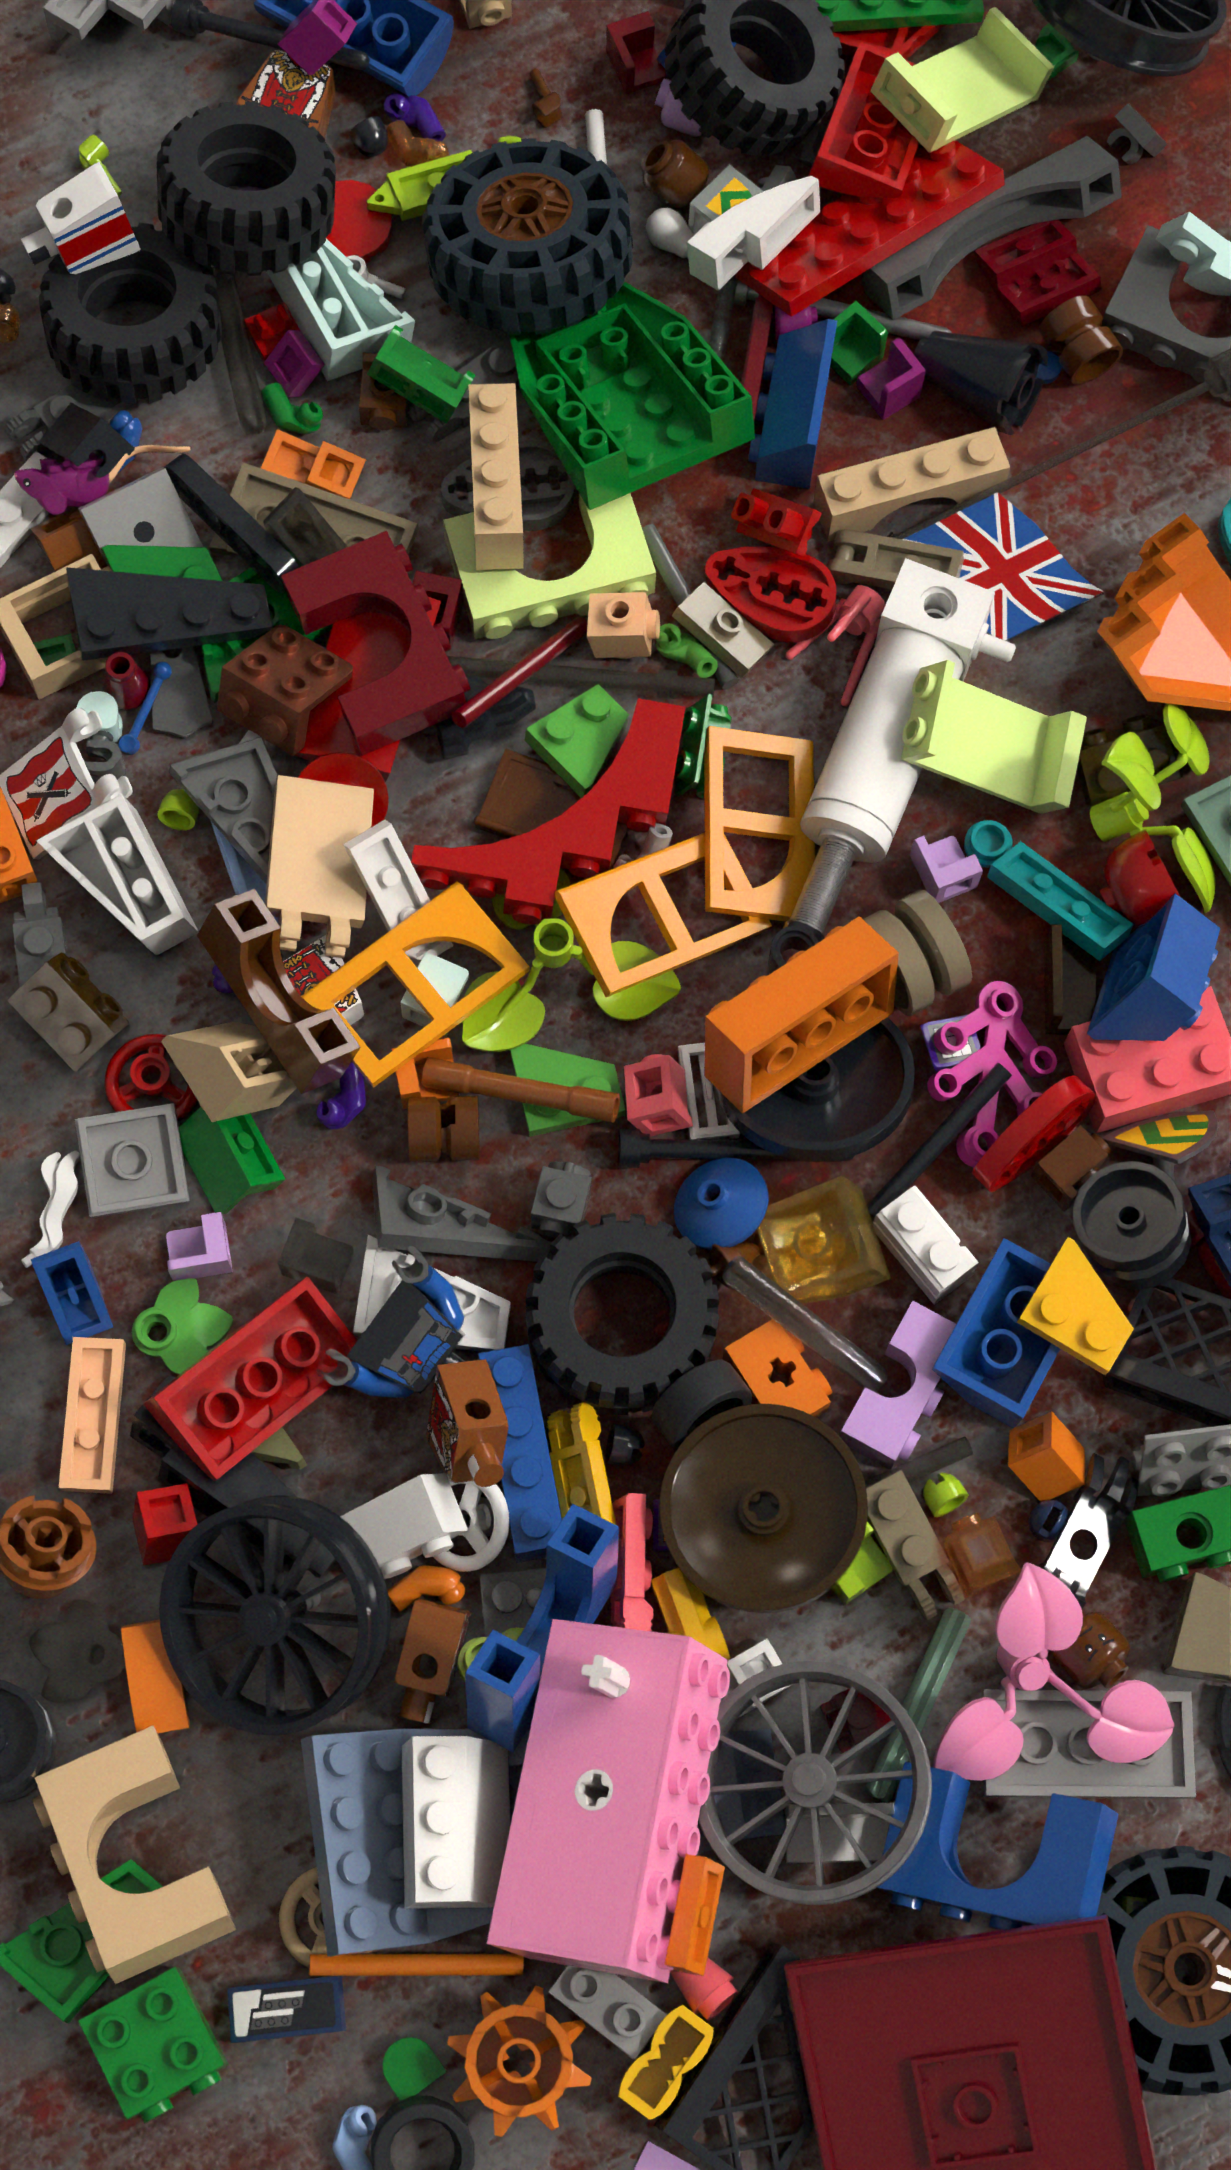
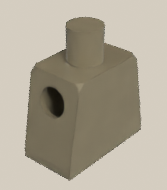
(1202, 1632)

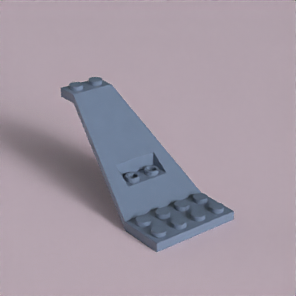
(359, 1832)

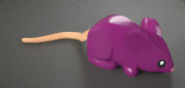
(71, 485)

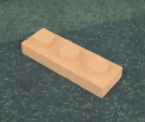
(92, 1415)

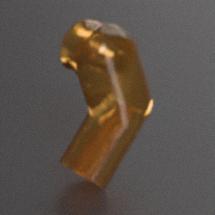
(413, 149)

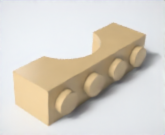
(496, 476)
(869, 491)

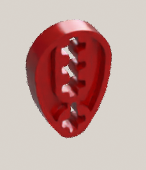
(758, 568)
(1035, 1132)

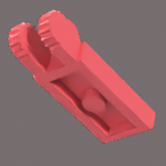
(633, 1571)

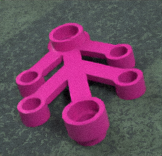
(998, 1025)

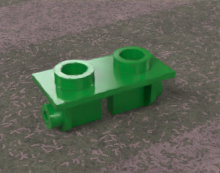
(690, 759)

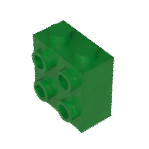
(154, 2045)

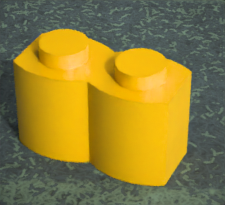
(674, 2049)

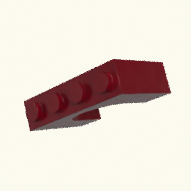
(375, 580)

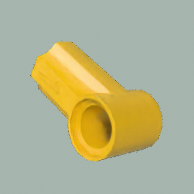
(687, 1612)

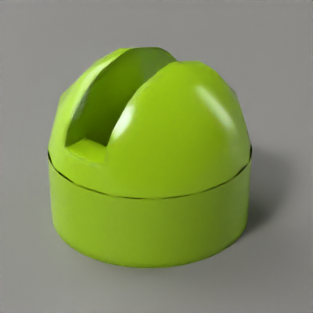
(178, 810)
(944, 1496)

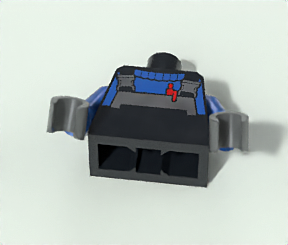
(406, 1337)

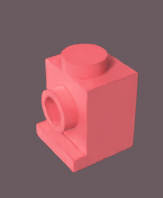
(656, 1095)

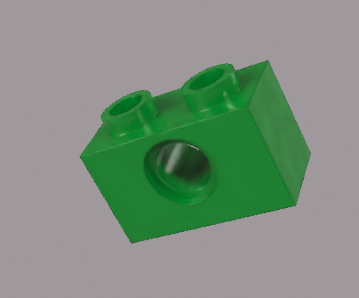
(1155, 1539)

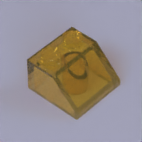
(823, 1243)

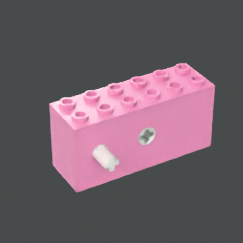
(609, 1798)

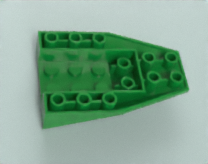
(630, 396)

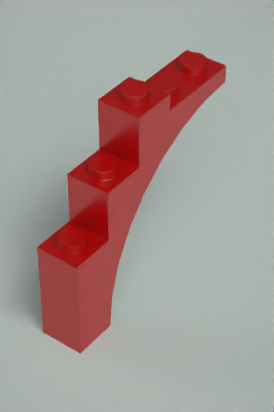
(582, 838)

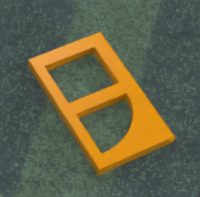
(779, 896)
(591, 904)
(449, 918)

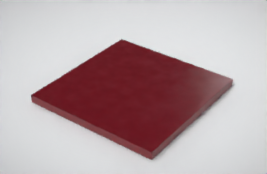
(973, 2053)

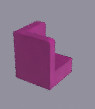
(317, 34)
(893, 381)

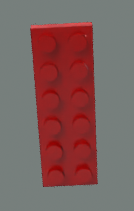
(865, 230)

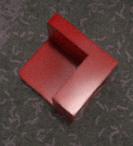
(162, 1521)

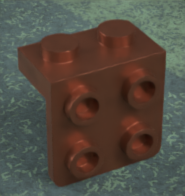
(278, 684)

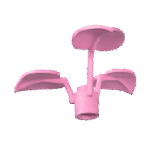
(1033, 1619)

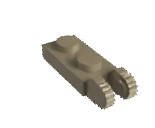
(909, 1541)

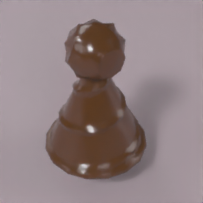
(721, 1256)

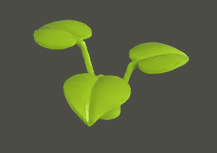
(1128, 810)
(517, 1015)

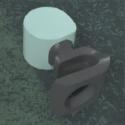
(105, 741)

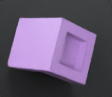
(945, 868)
(199, 1249)

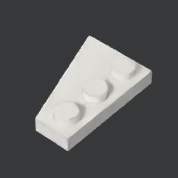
(484, 1312)

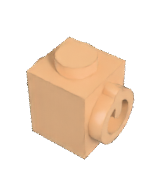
(621, 625)

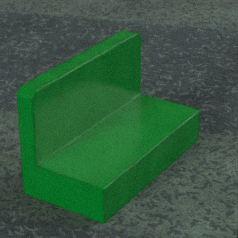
(228, 1158)

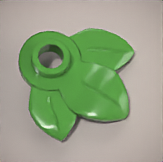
(189, 1326)

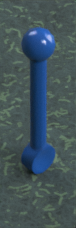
(129, 743)

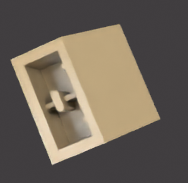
(230, 1069)

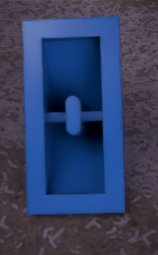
(72, 1292)

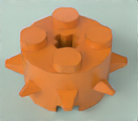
(510, 2093)

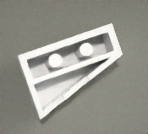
(122, 869)

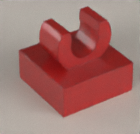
(269, 327)

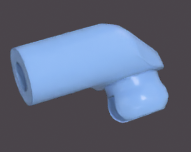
(353, 2138)

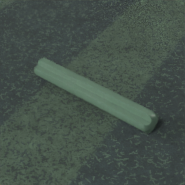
(921, 1697)

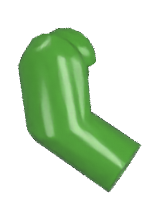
(686, 650)

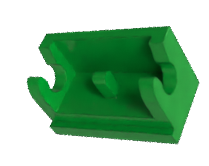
(419, 376)

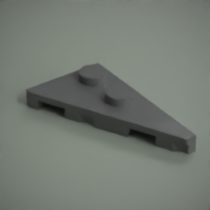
(444, 1224)

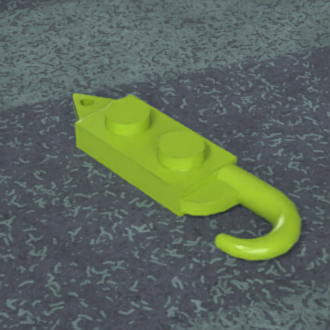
(409, 188)

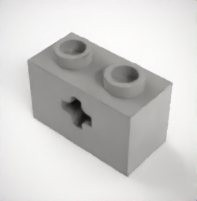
(609, 2007)

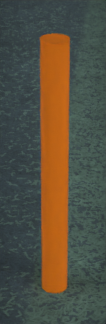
(416, 1965)

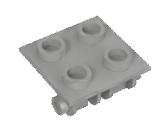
(1184, 1461)

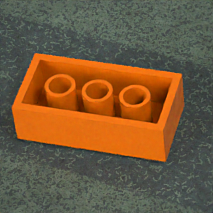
(800, 1013)

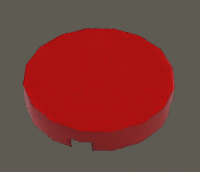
(355, 227)

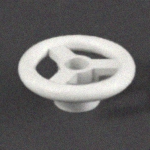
(487, 1518)

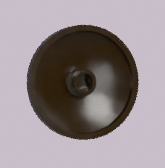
(763, 1508)

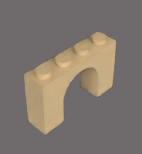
(81, 1805)

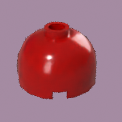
(1136, 880)

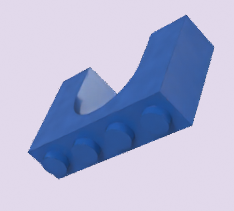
(577, 1584)
(1057, 1887)

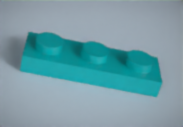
(1060, 900)

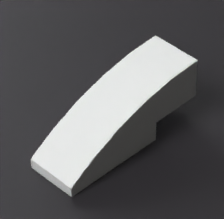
(753, 231)

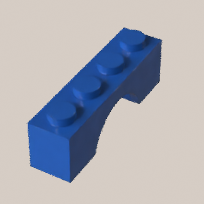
(526, 1460)

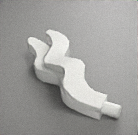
(63, 1187)

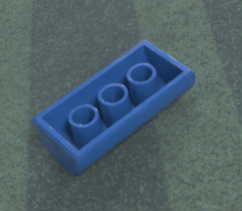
(399, 36)

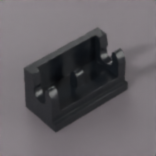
(81, 432)

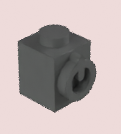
(561, 1199)

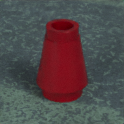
(125, 681)

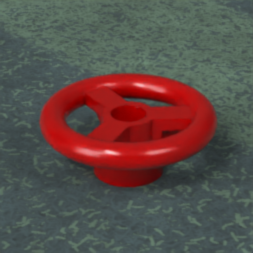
(142, 1066)

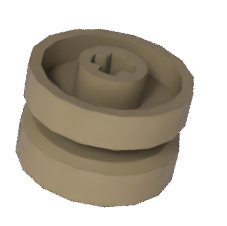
(928, 950)

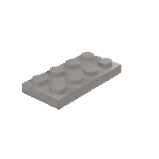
(1062, 1763)

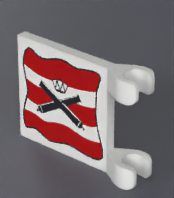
(54, 784)

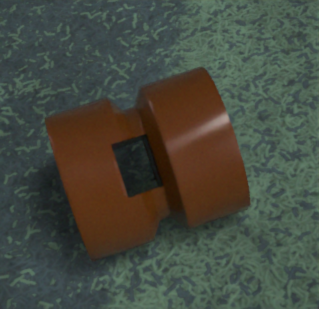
(1084, 346)
(443, 1128)

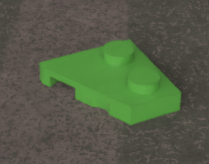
(579, 737)

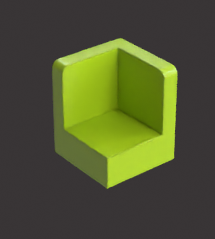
(865, 1572)

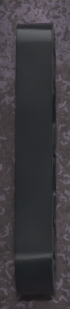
(230, 521)

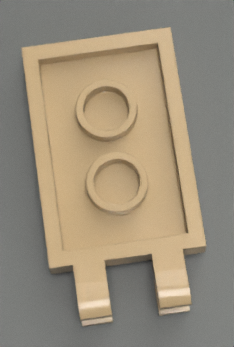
(308, 864)

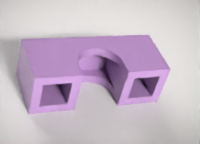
(884, 1425)

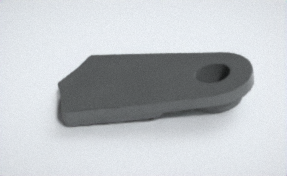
(181, 700)

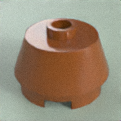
(45, 1546)

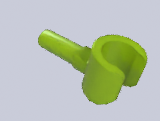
(95, 151)

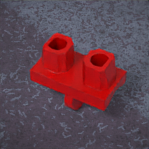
(775, 520)

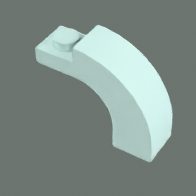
(1202, 250)

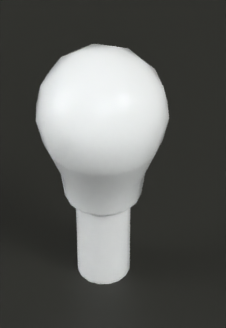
(668, 231)

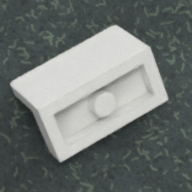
(865, 1828)

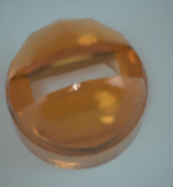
(11, 316)

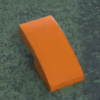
(322, 467)
(153, 1685)

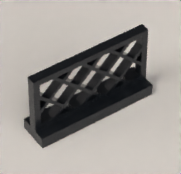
(1165, 1386)
(729, 2045)

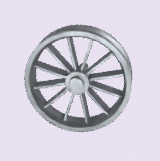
(813, 1782)

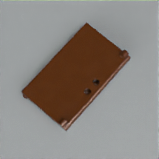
(527, 797)

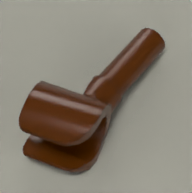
(548, 107)

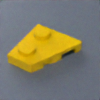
(1077, 1311)

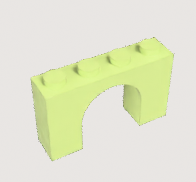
(508, 600)

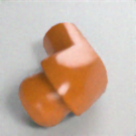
(427, 1581)

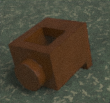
(378, 404)
(1070, 1166)

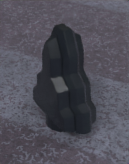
(509, 710)

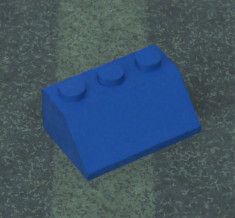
(793, 405)
(1157, 976)
(989, 1354)

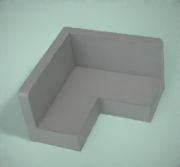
(81, 15)

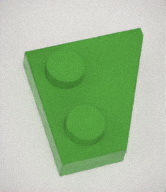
(565, 1070)

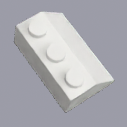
(454, 1820)

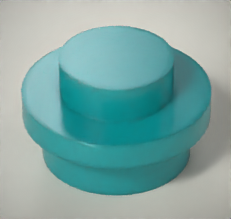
(987, 841)

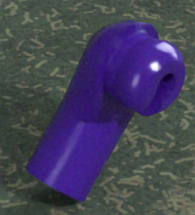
(415, 113)

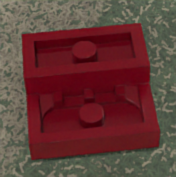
(1037, 270)

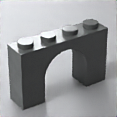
(1143, 315)

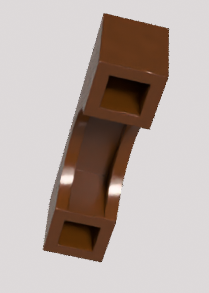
(246, 949)

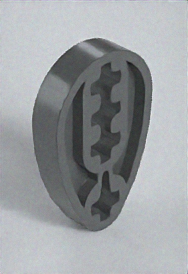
(539, 508)

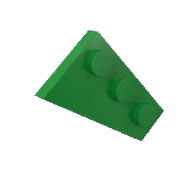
(53, 1953)

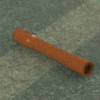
(575, 1100)

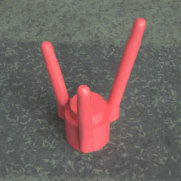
(855, 615)

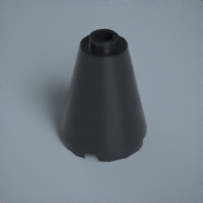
(985, 374)

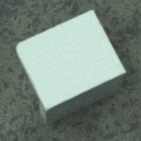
(446, 979)

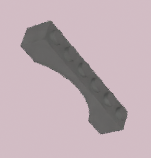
(1057, 187)

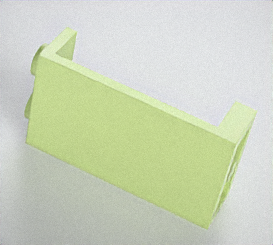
(964, 84)
(992, 741)

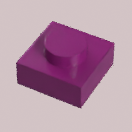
(294, 363)

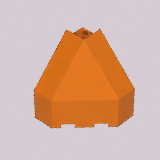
(1175, 621)

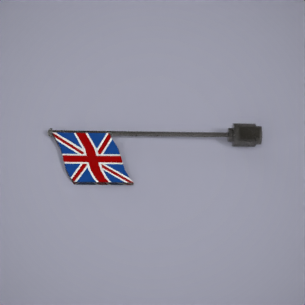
(1009, 550)

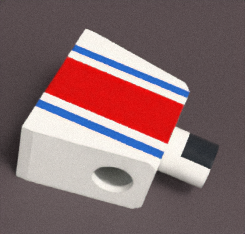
(82, 224)

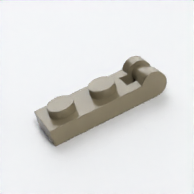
(885, 558)

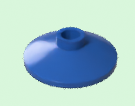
(730, 1216)

